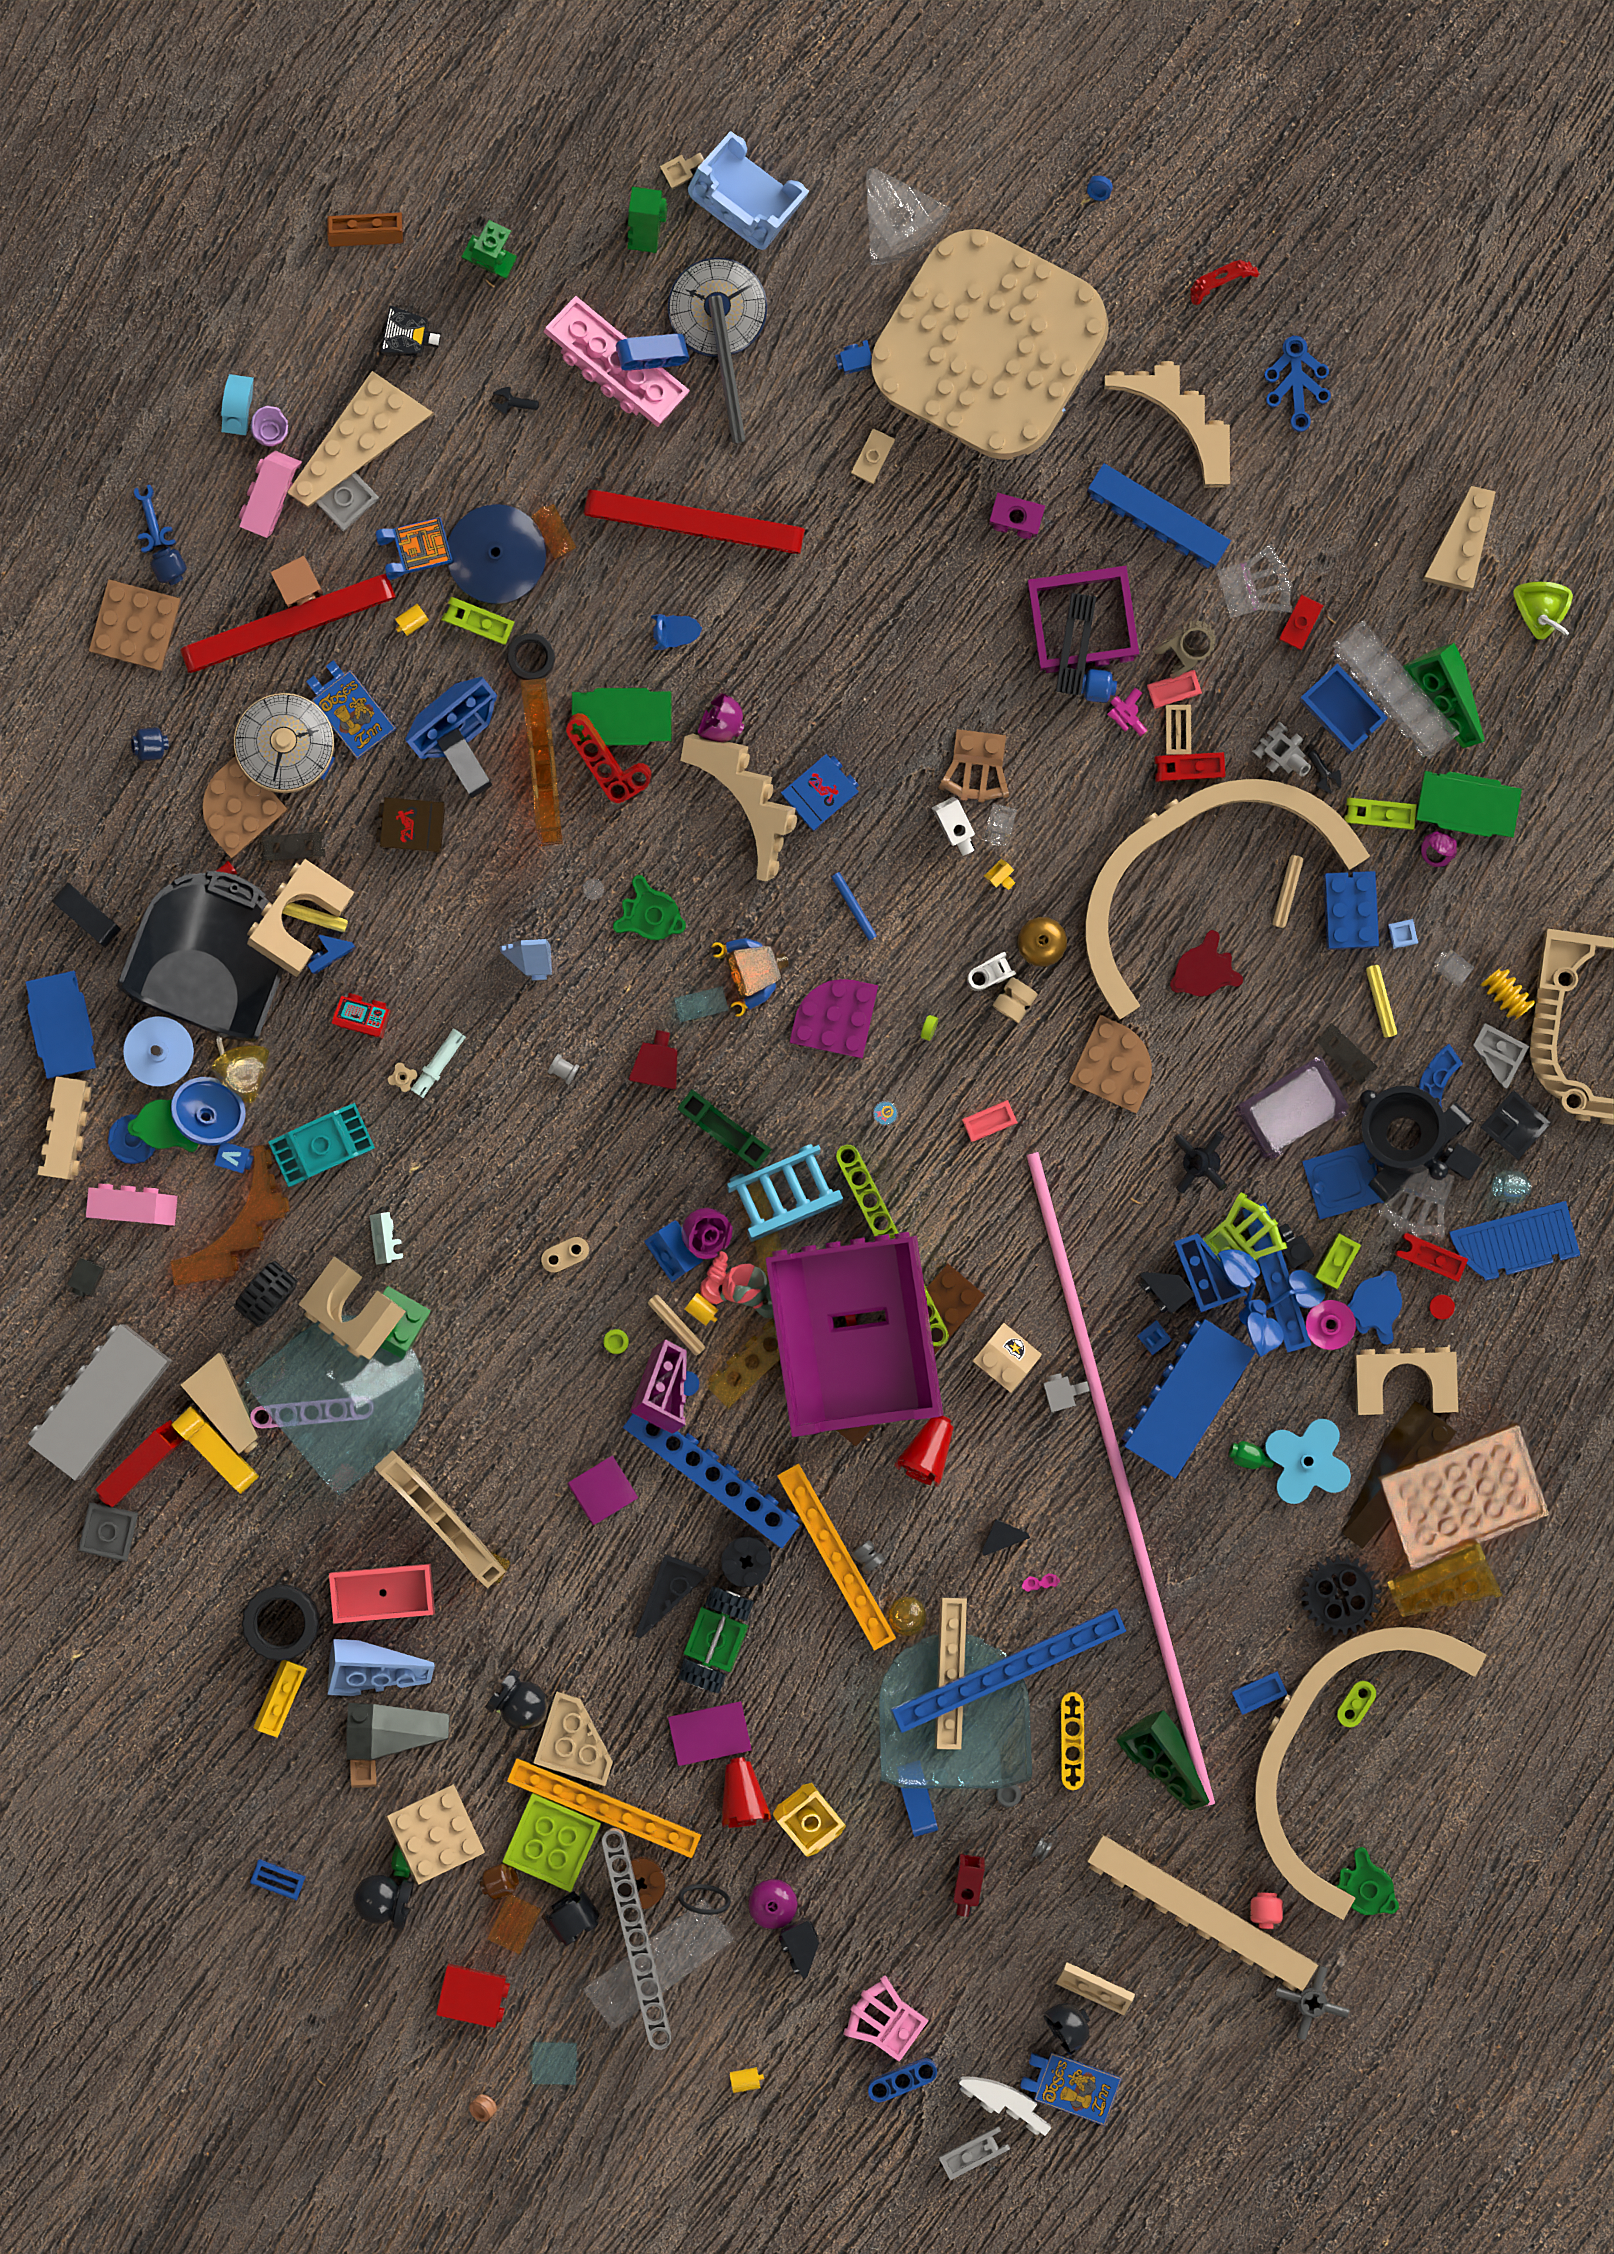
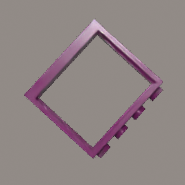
(1081, 578)

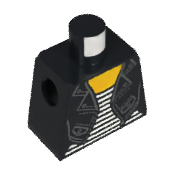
(407, 334)

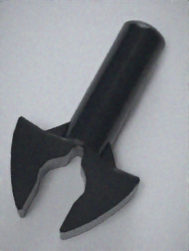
(513, 401)
(1324, 772)

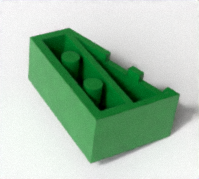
(645, 216)

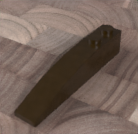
(1412, 1439)

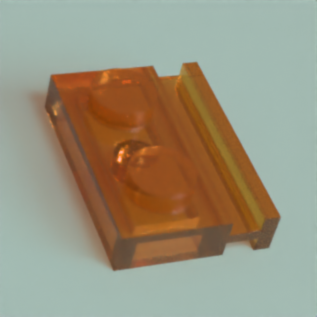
(514, 1923)

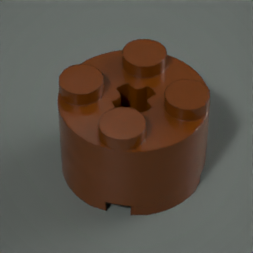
(654, 1879)

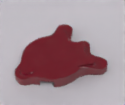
(1204, 970)

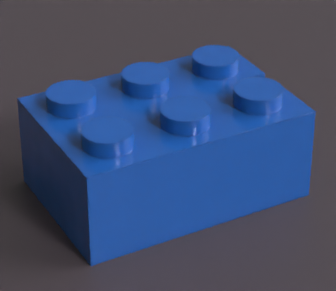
(1343, 708)
(1351, 910)

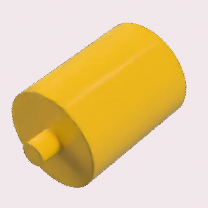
(411, 620)
(702, 1309)
(745, 2080)

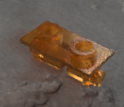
(554, 531)

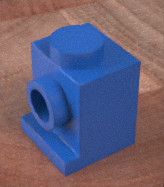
(854, 358)

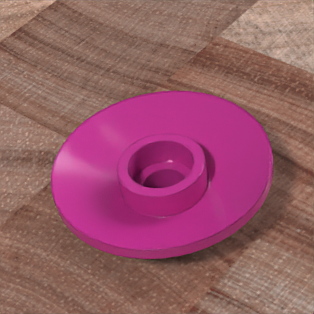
(1324, 1336)

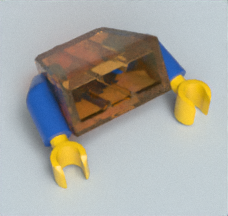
(752, 970)

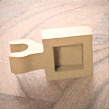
(679, 171)

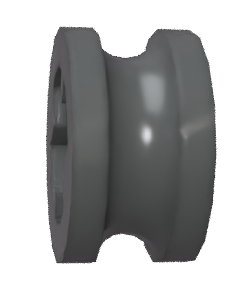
(1041, 1849)

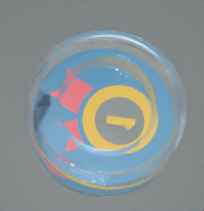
(885, 1113)

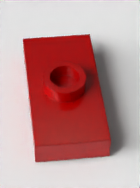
(1301, 622)

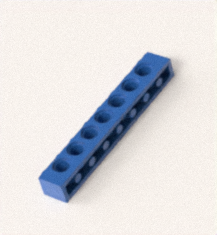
(788, 1520)

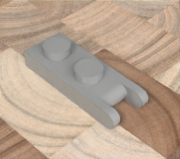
(972, 2154)

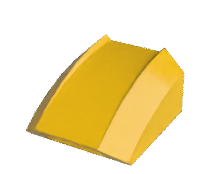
(809, 1819)

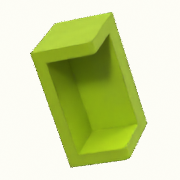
(1337, 1261)

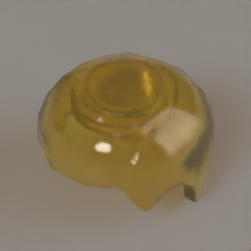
(907, 1616)

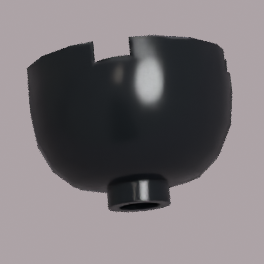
(1068, 2025)

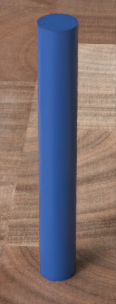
(854, 906)

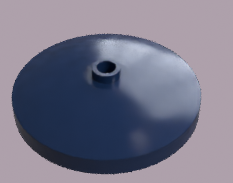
(500, 577)

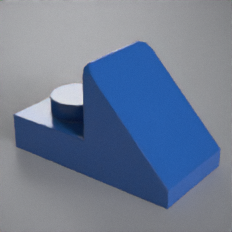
(336, 950)

